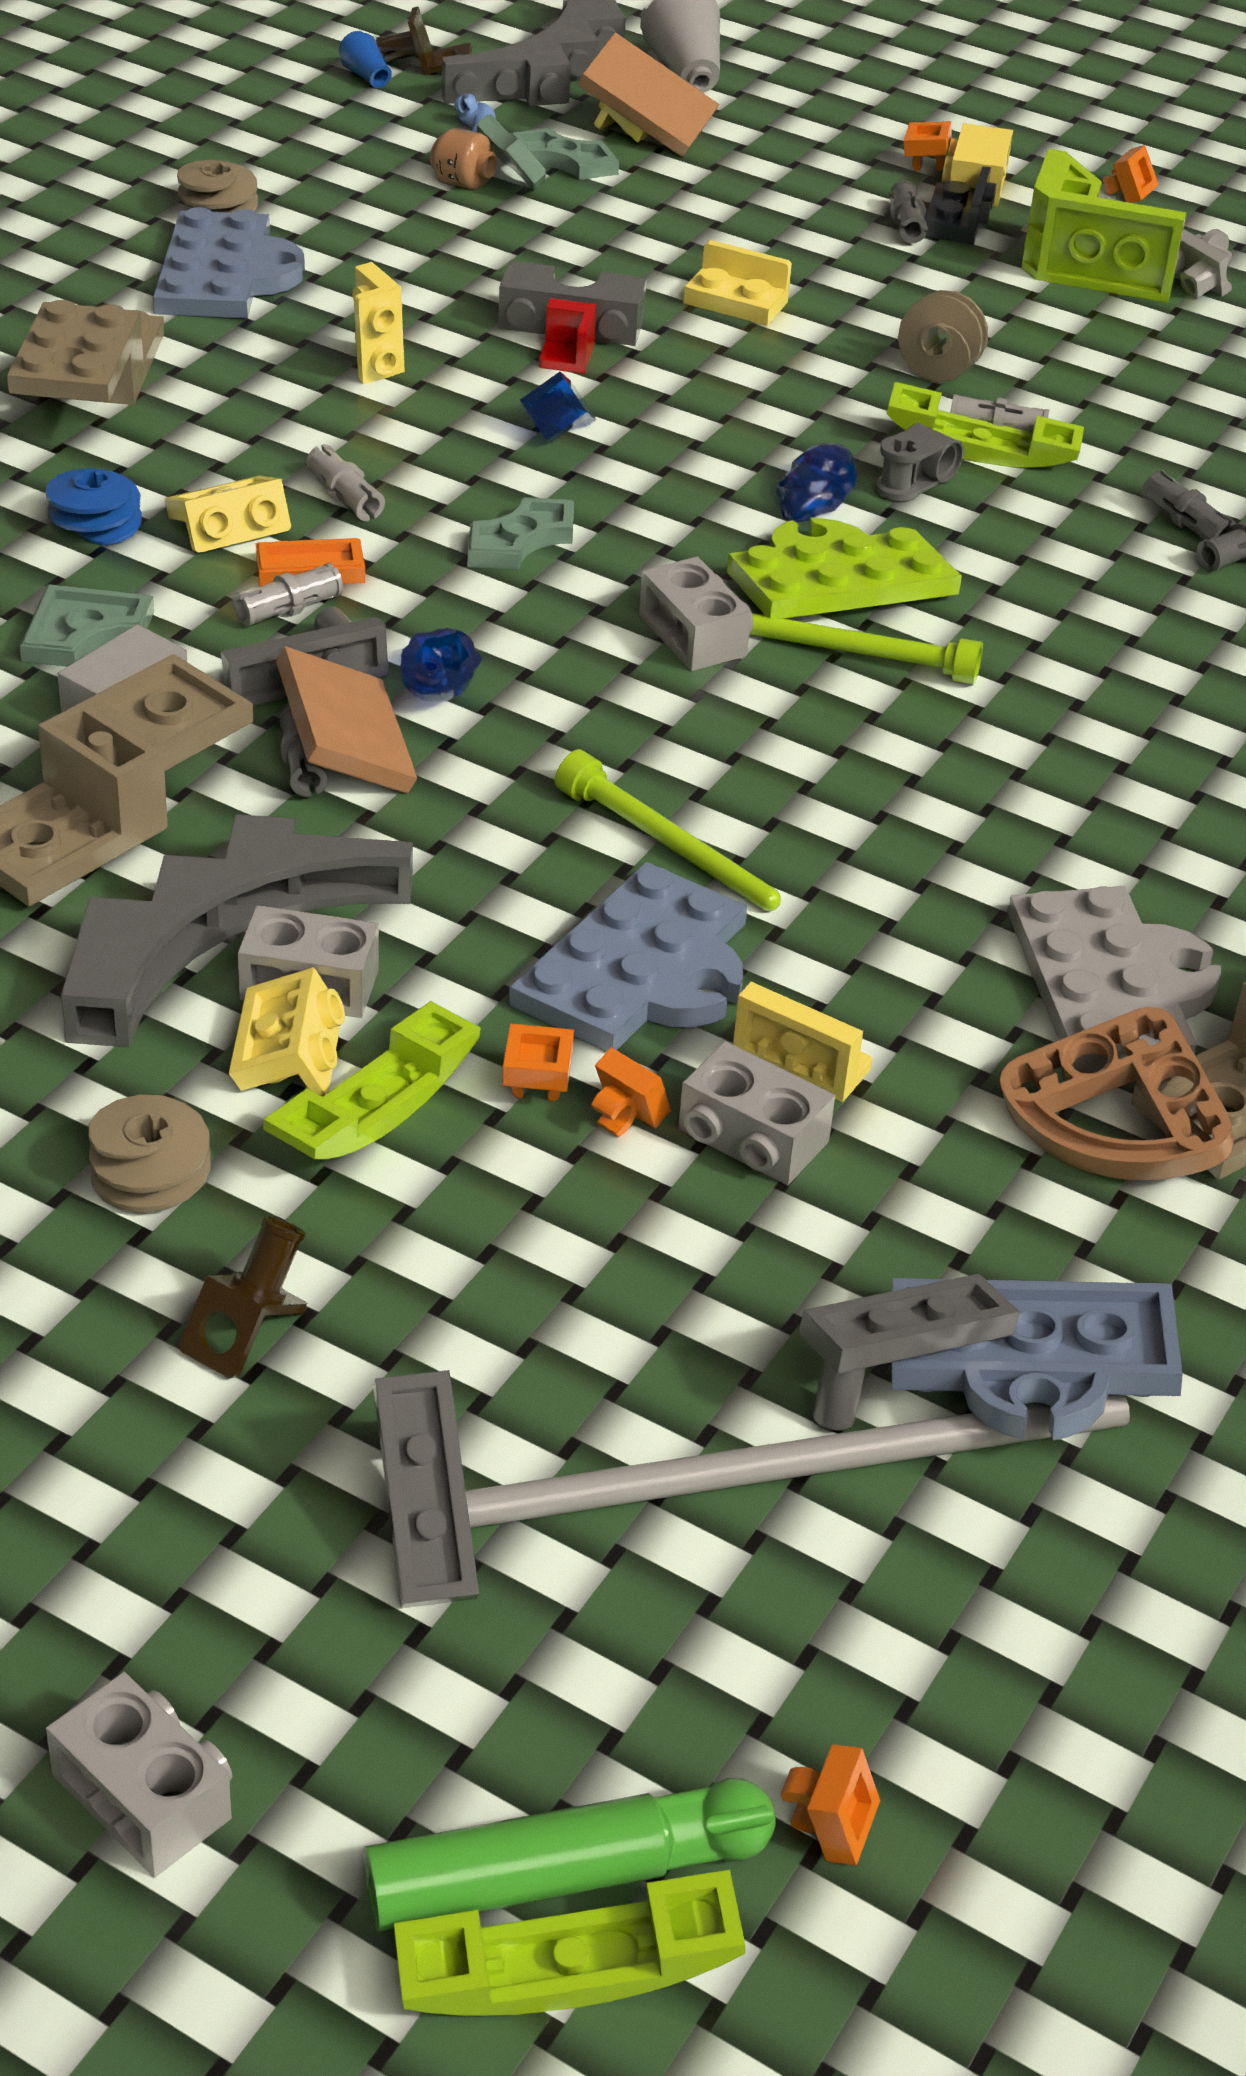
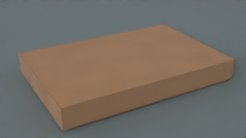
(648, 94)
(345, 720)

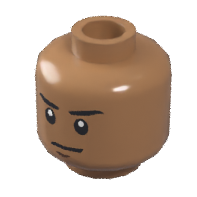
(463, 158)

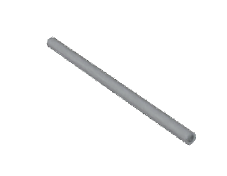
(758, 1464)

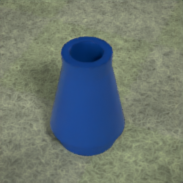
(363, 57)

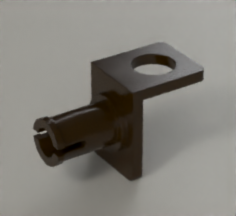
(417, 44)
(246, 1297)

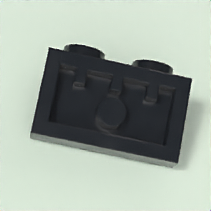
(960, 210)

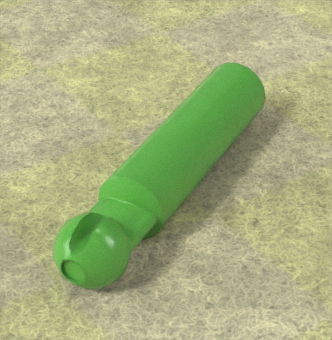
(565, 1851)

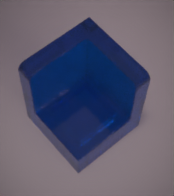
(557, 407)

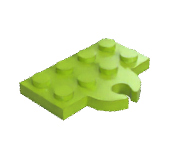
(840, 569)

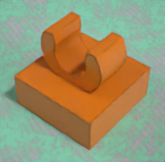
(927, 140)
(1132, 175)
(538, 1059)
(628, 1093)
(835, 1803)

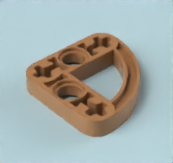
(1148, 1065)

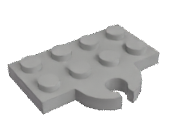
(1102, 962)

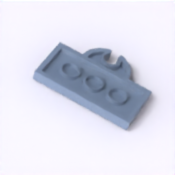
(223, 262)
(639, 962)
(1066, 1352)

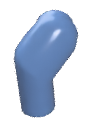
(471, 111)

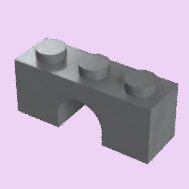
(529, 287)

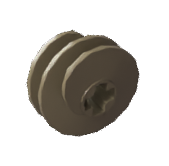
(217, 186)
(947, 313)
(148, 1153)

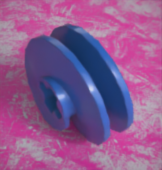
(95, 504)

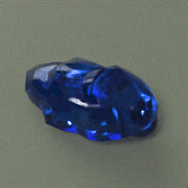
(817, 482)
(439, 664)

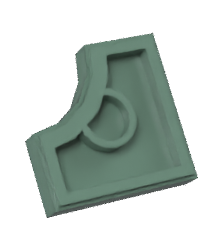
(80, 620)

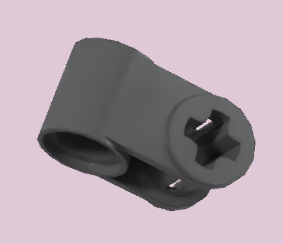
(917, 462)

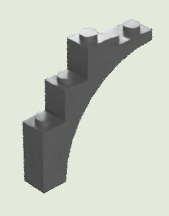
(540, 65)
(198, 902)

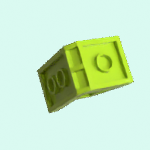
(1098, 240)

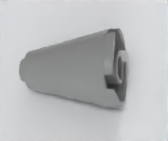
(685, 38)

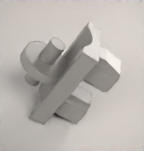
(1204, 263)

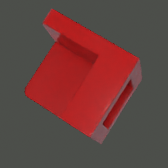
(568, 336)

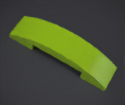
(1047, 445)
(382, 1094)
(573, 1957)

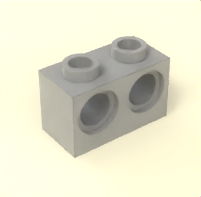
(695, 613)
(292, 941)
(756, 1112)
(126, 1781)

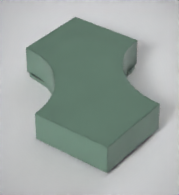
(512, 152)
(574, 156)
(509, 539)

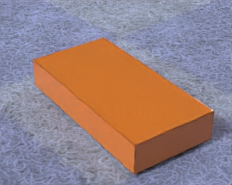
(304, 555)

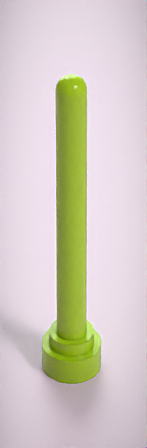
(957, 659)
(584, 778)

